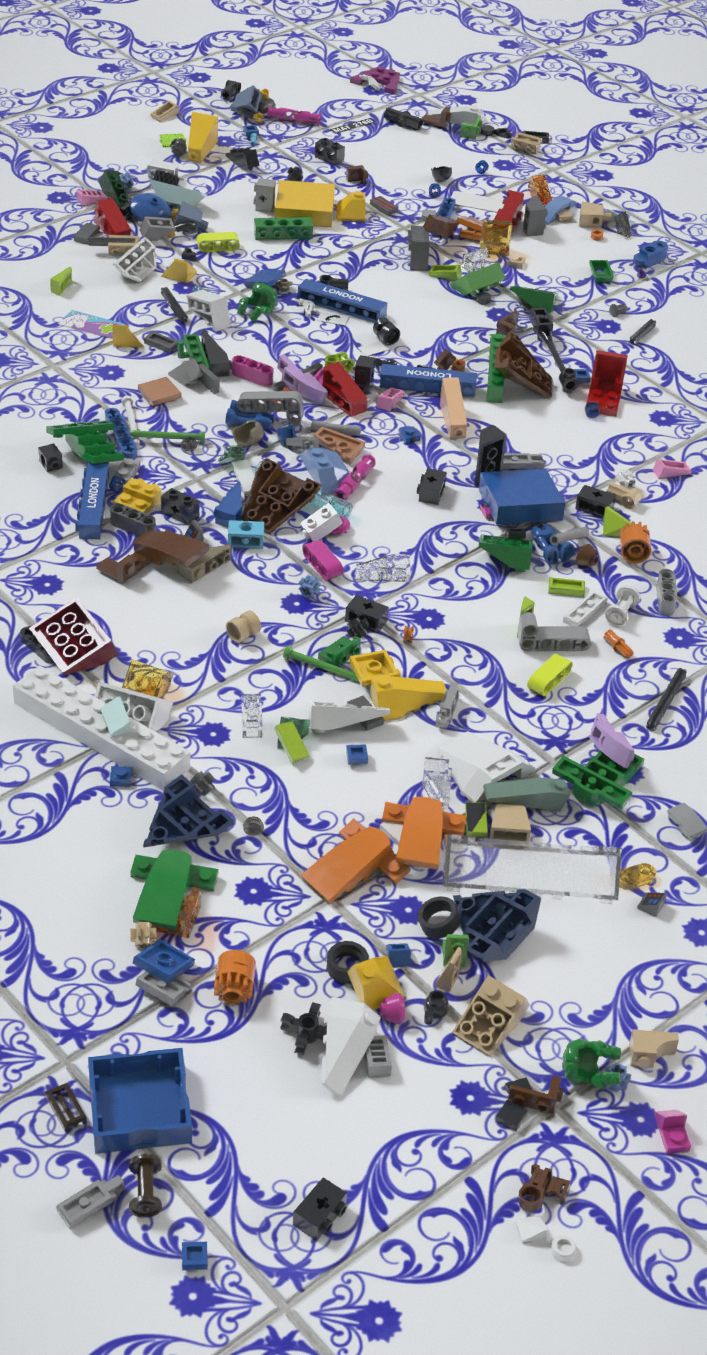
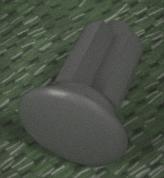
(617, 309)

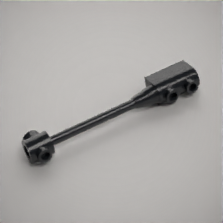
(543, 328)

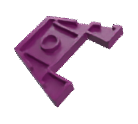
(383, 76)

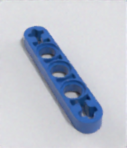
(446, 210)
(121, 434)

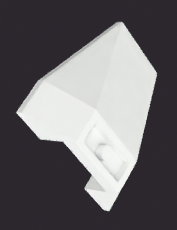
(481, 762)

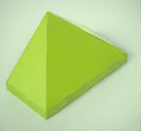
(613, 523)

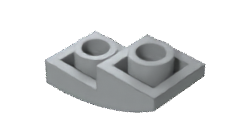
(688, 821)

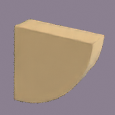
(565, 215)
(518, 263)

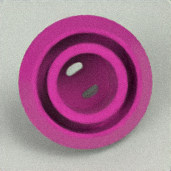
(393, 1008)

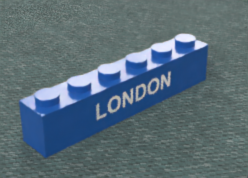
(342, 300)
(425, 379)
(92, 500)

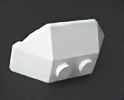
(138, 261)

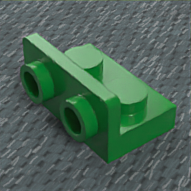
(340, 651)

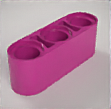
(252, 370)
(322, 560)

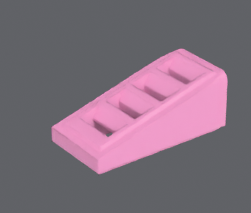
(88, 197)
(389, 398)
(670, 468)

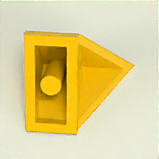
(180, 271)
(124, 337)

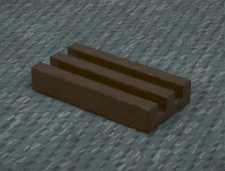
(73, 1121)

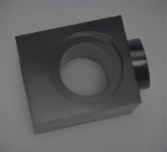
(50, 457)

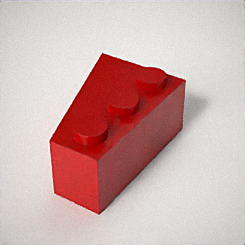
(512, 209)
(110, 218)
(343, 390)

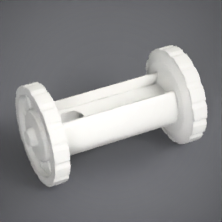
(627, 598)

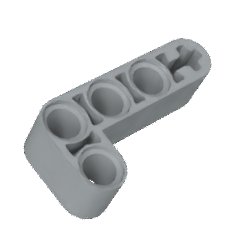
(249, 403)
(551, 638)

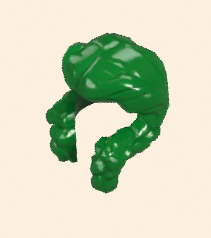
(262, 297)
(581, 1063)

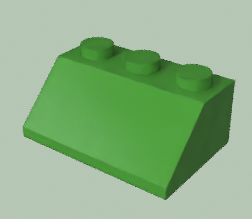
(479, 280)

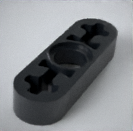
(30, 642)

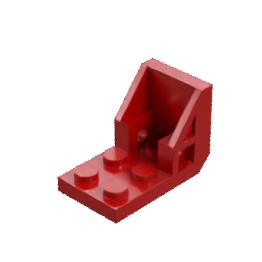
(607, 381)

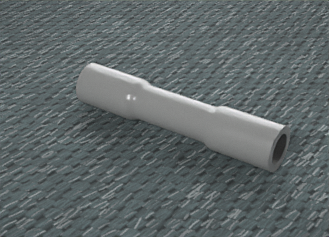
(346, 429)
(568, 536)

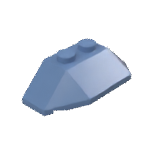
(325, 467)

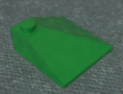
(536, 297)
(512, 552)

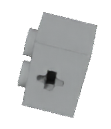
(265, 195)

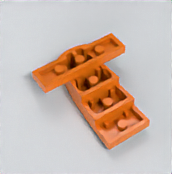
(422, 830)
(354, 861)

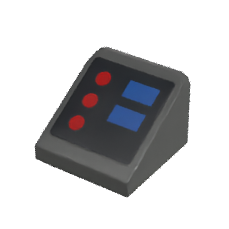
(195, 531)
(652, 902)

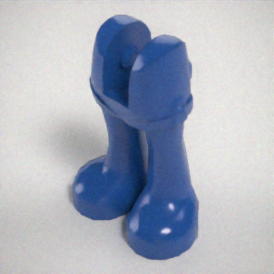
(236, 417)
(555, 552)

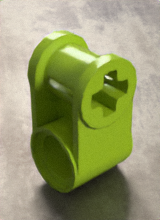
(342, 357)

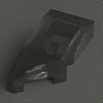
(623, 225)

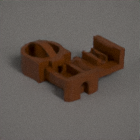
(539, 1184)

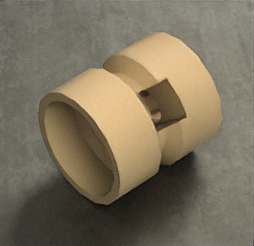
(243, 626)

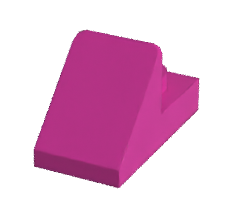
(673, 1131)

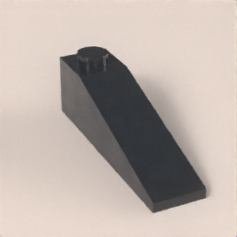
(215, 355)

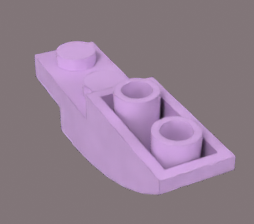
(302, 383)
(611, 742)

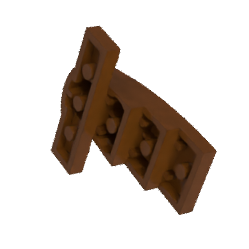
(166, 548)

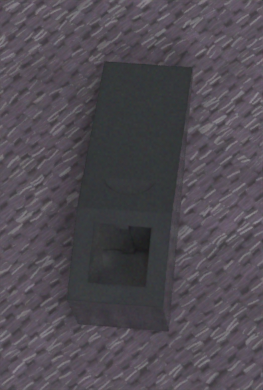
(244, 157)

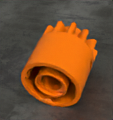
(635, 542)
(234, 976)

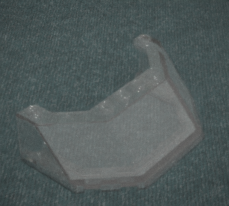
(531, 866)

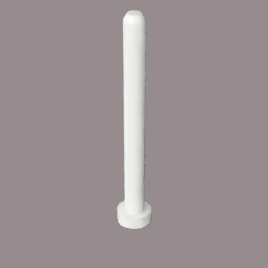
(127, 402)

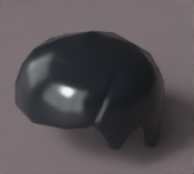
(441, 173)

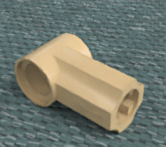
(627, 497)

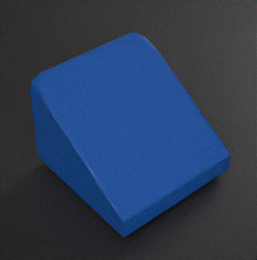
(399, 954)

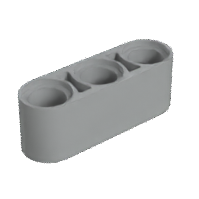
(666, 592)

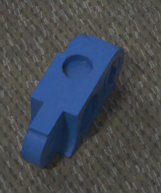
(651, 254)

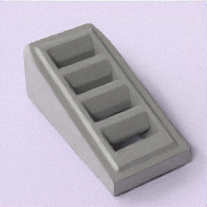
(377, 1069)

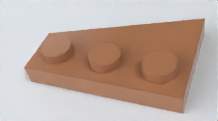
(346, 446)

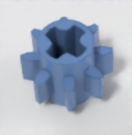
(127, 180)
(309, 586)
(625, 1077)

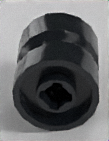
(386, 331)

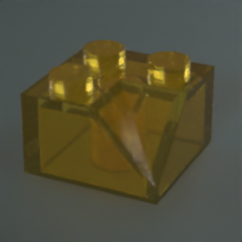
(496, 237)

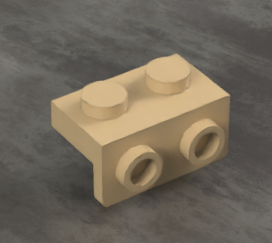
(526, 142)
(121, 248)

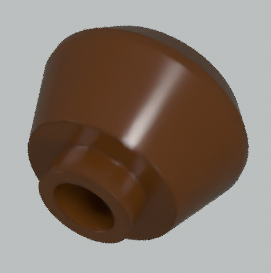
(587, 556)

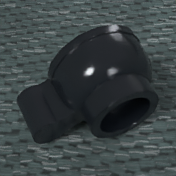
(435, 1006)

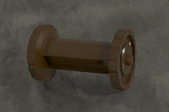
(145, 1203)

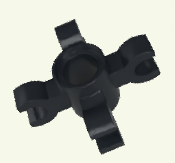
(306, 1027)

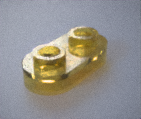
(637, 876)

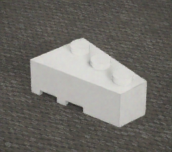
(210, 307)

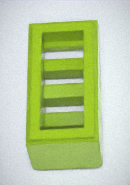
(448, 272)
(61, 281)

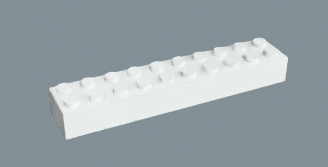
(81, 717)

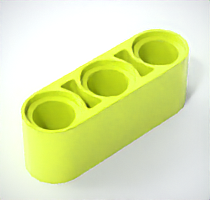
(224, 245)
(549, 674)

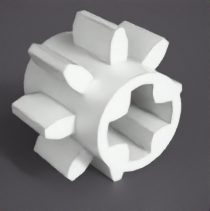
(626, 479)

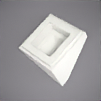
(531, 1228)

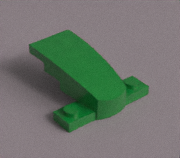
(87, 442)
(599, 780)
(168, 885)

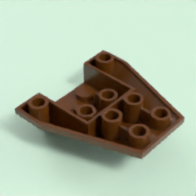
(520, 366)
(276, 496)

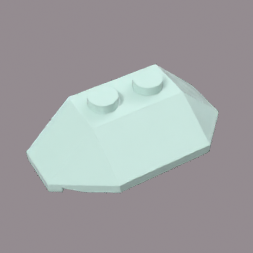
(176, 194)

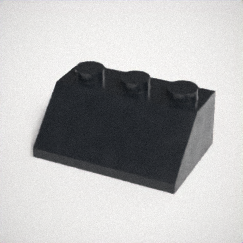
(490, 451)

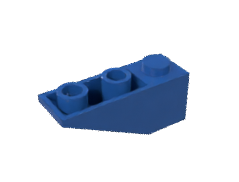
(230, 507)

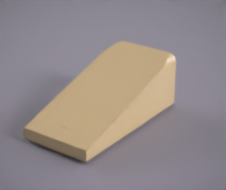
(450, 972)

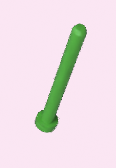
(168, 435)
(289, 653)

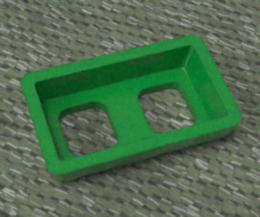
(601, 277)

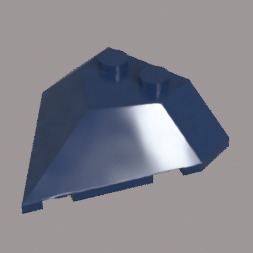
(184, 816)
(497, 921)

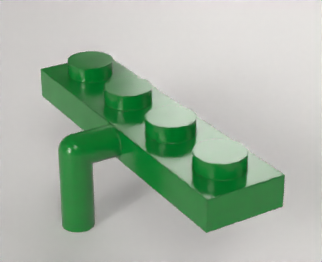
(193, 349)

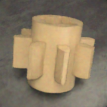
(143, 934)

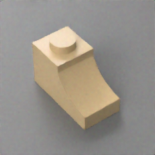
(650, 1045)

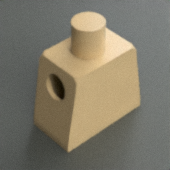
(592, 215)
(510, 823)

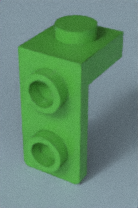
(471, 130)
(451, 944)

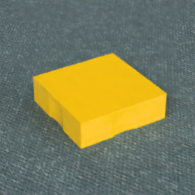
(306, 200)

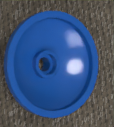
(149, 205)

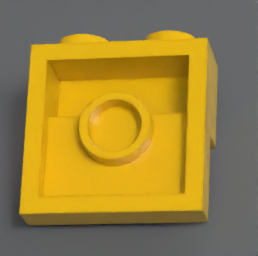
(139, 495)
(372, 666)

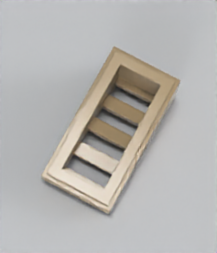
(165, 111)

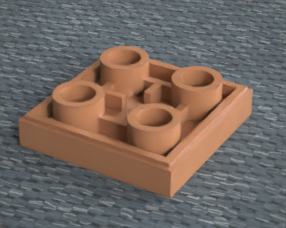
(159, 391)

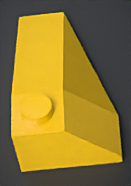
(404, 694)

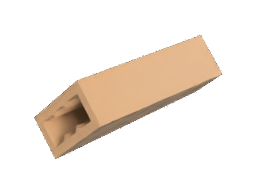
(453, 408)

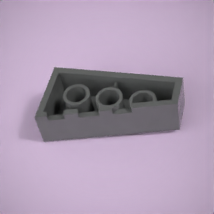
(419, 248)

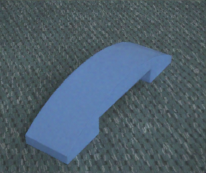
(556, 206)

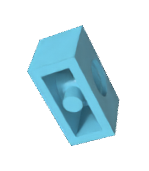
(246, 534)

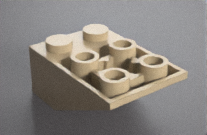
(491, 1016)

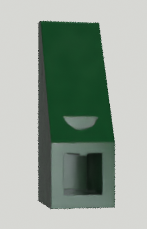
(113, 187)

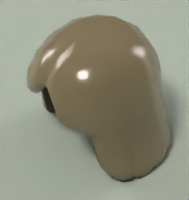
(249, 430)

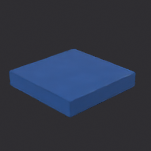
(265, 276)
(163, 961)

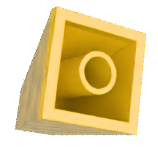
(202, 136)

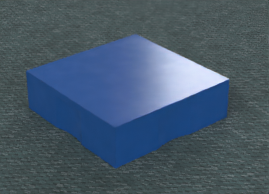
(521, 496)
(139, 1100)

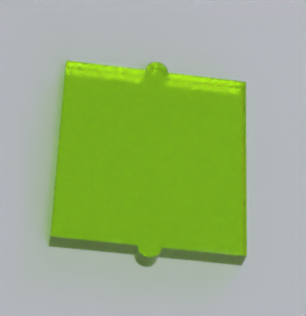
(166, 139)

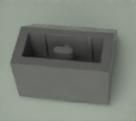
(534, 217)

